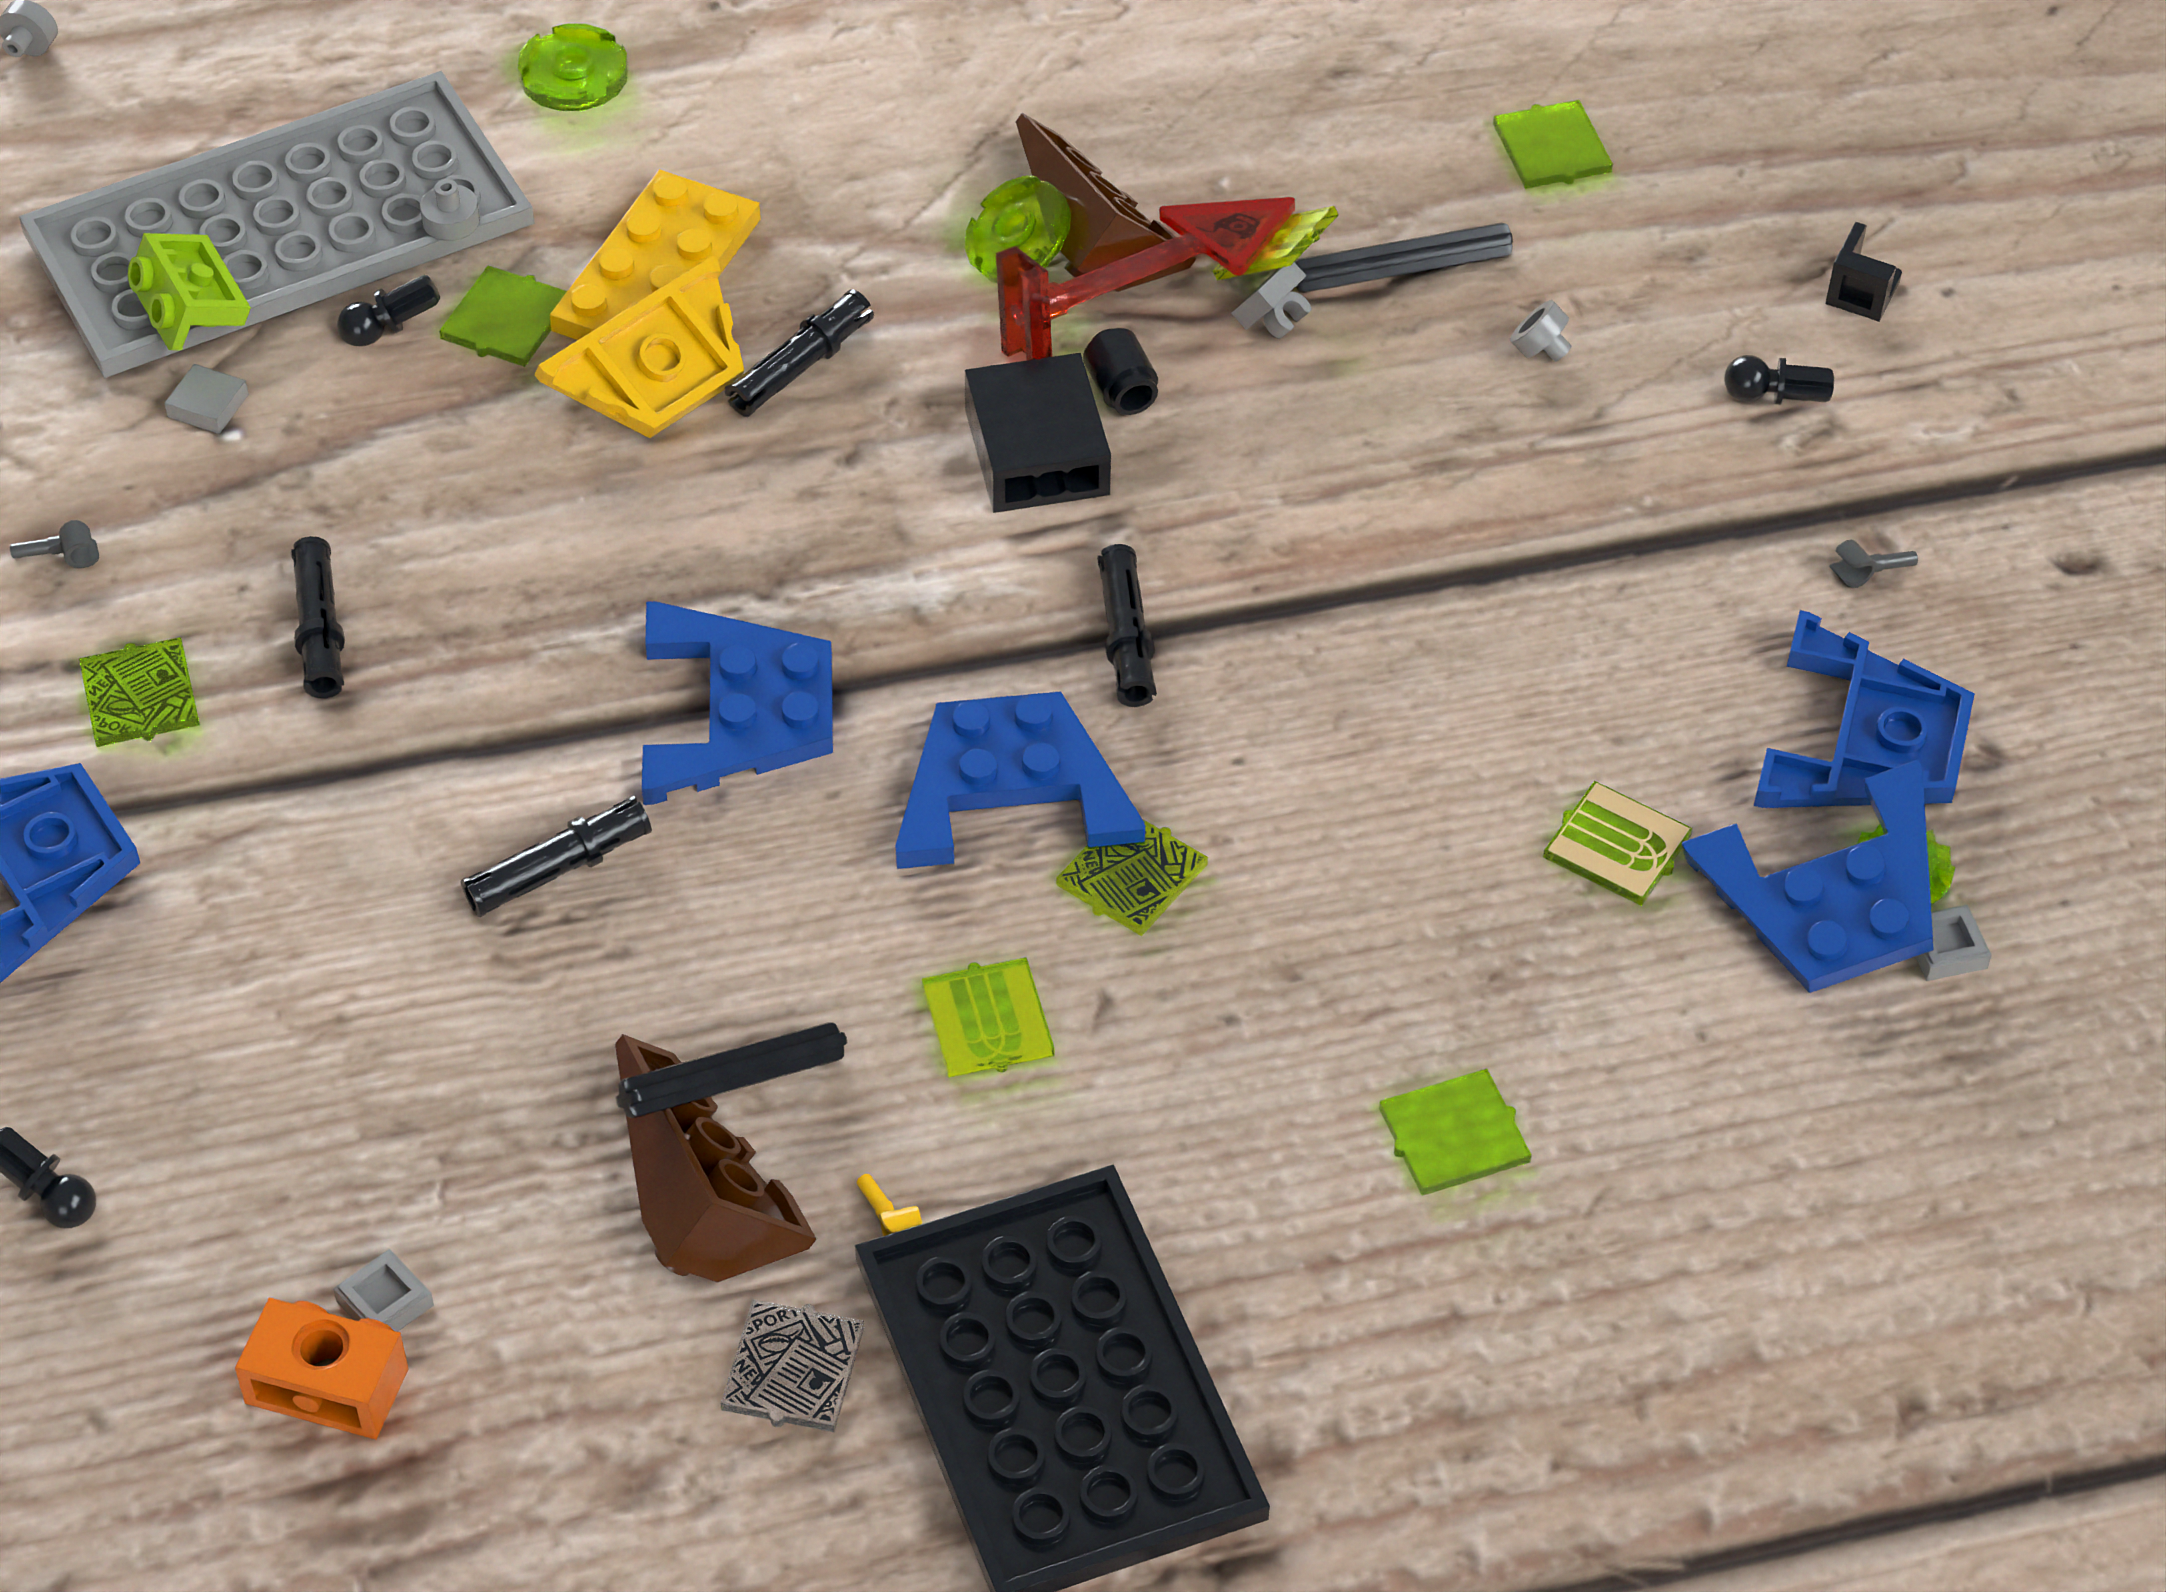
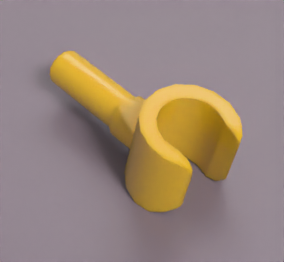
(890, 1219)

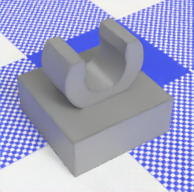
(1271, 300)

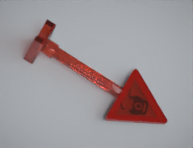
(1225, 231)

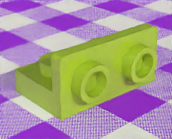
(184, 285)

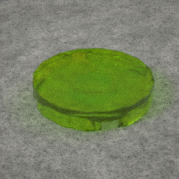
(573, 67)
(1022, 215)

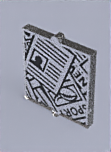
(792, 1365)

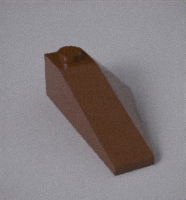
(1102, 217)
(700, 1191)

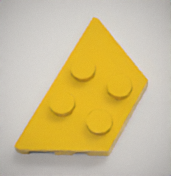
(654, 356)

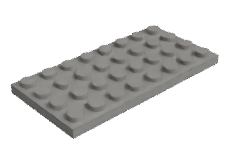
(287, 211)

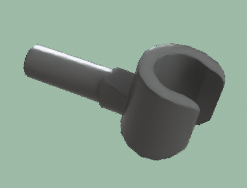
(73, 542)
(1859, 567)

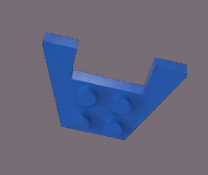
(765, 699)
(1887, 721)
(1009, 756)
(55, 856)
(1841, 909)

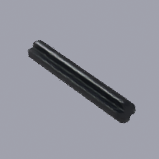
(1405, 257)
(730, 1070)

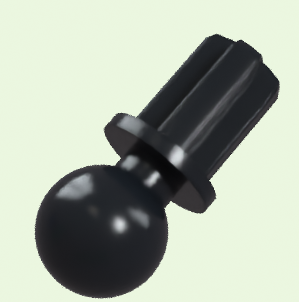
(364, 323)
(1751, 378)
(64, 1199)

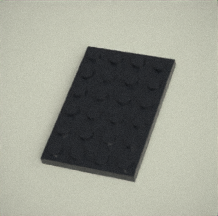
(1060, 1385)

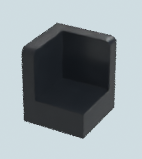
(1861, 282)

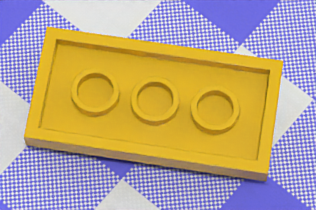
(657, 240)

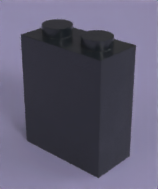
(1037, 432)

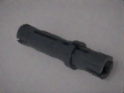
(815, 339)
(318, 634)
(1129, 643)
(579, 844)

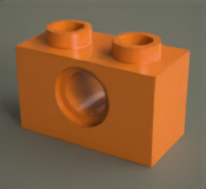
(346, 1395)

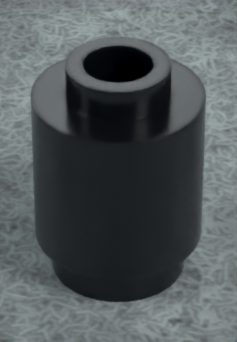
(1121, 371)

